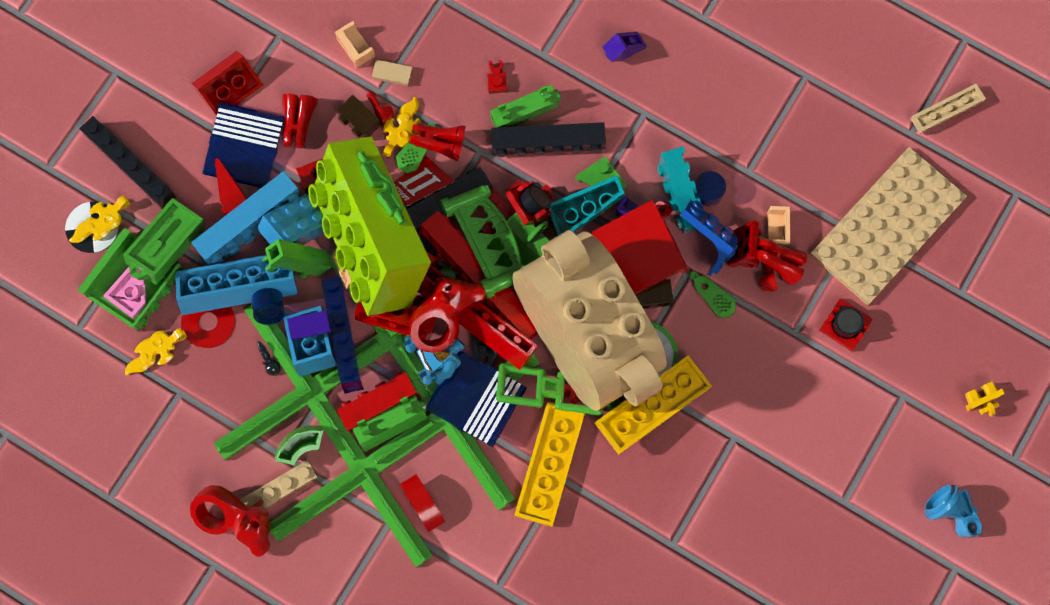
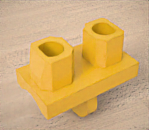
(991, 392)

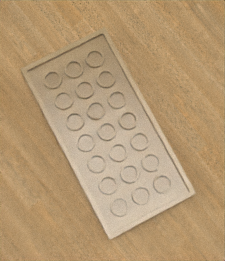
(888, 226)

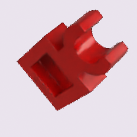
(497, 81)

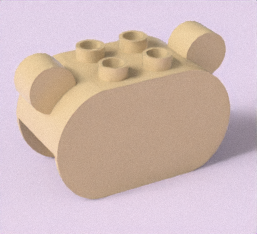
(591, 321)

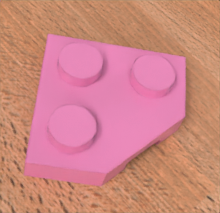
(128, 294)

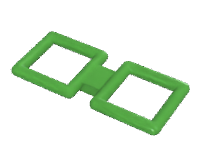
(546, 388)

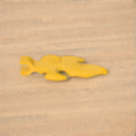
(401, 135)
(108, 219)
(158, 343)

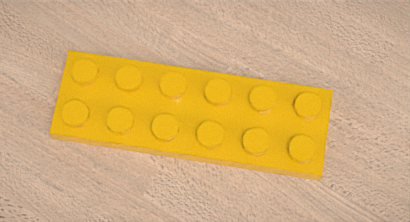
(630, 423)
(549, 465)

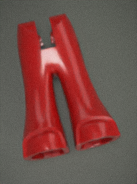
(306, 107)
(453, 135)
(787, 268)

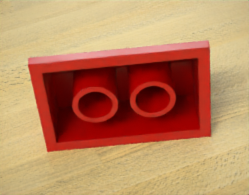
(227, 82)

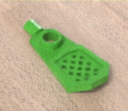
(420, 152)
(711, 293)

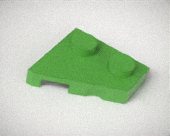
(599, 172)

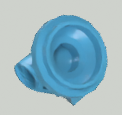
(956, 504)

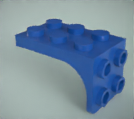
(720, 235)

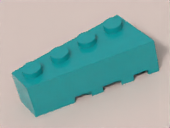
(677, 184)
(585, 205)

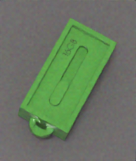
(163, 242)

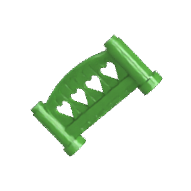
(462, 207)

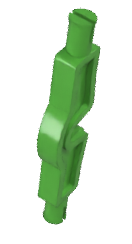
(387, 194)

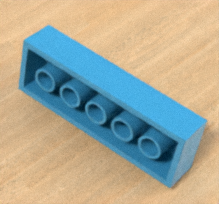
(241, 224)
(229, 284)

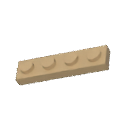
(948, 108)
(282, 486)

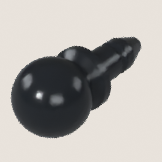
(271, 367)

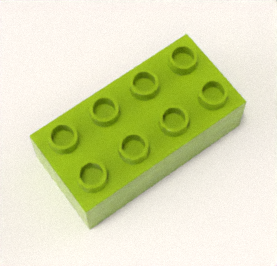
(378, 253)

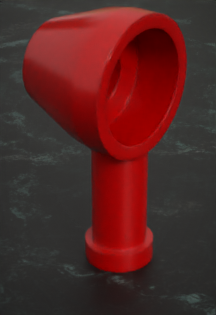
(383, 112)
(768, 282)

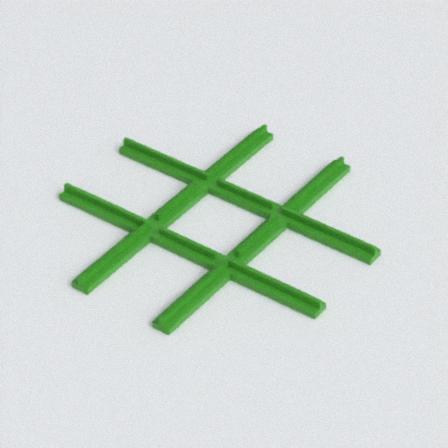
(362, 469)

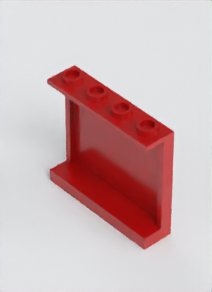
(642, 247)

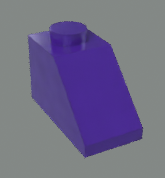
(623, 46)

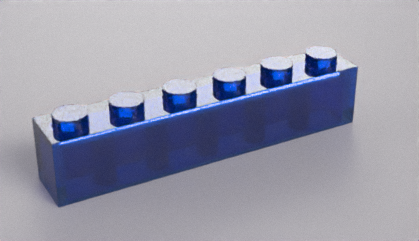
(342, 335)

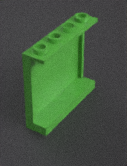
(111, 268)

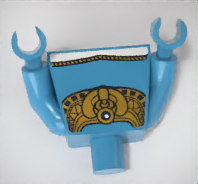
(439, 364)

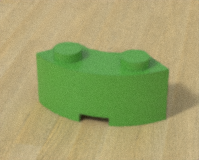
(298, 442)

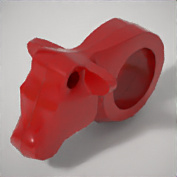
(448, 300)
(247, 522)

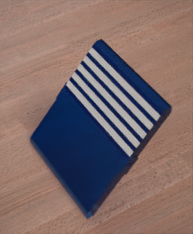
(244, 143)
(470, 400)

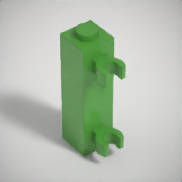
(526, 107)
(297, 258)
(390, 422)

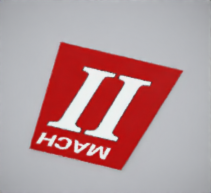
(421, 182)

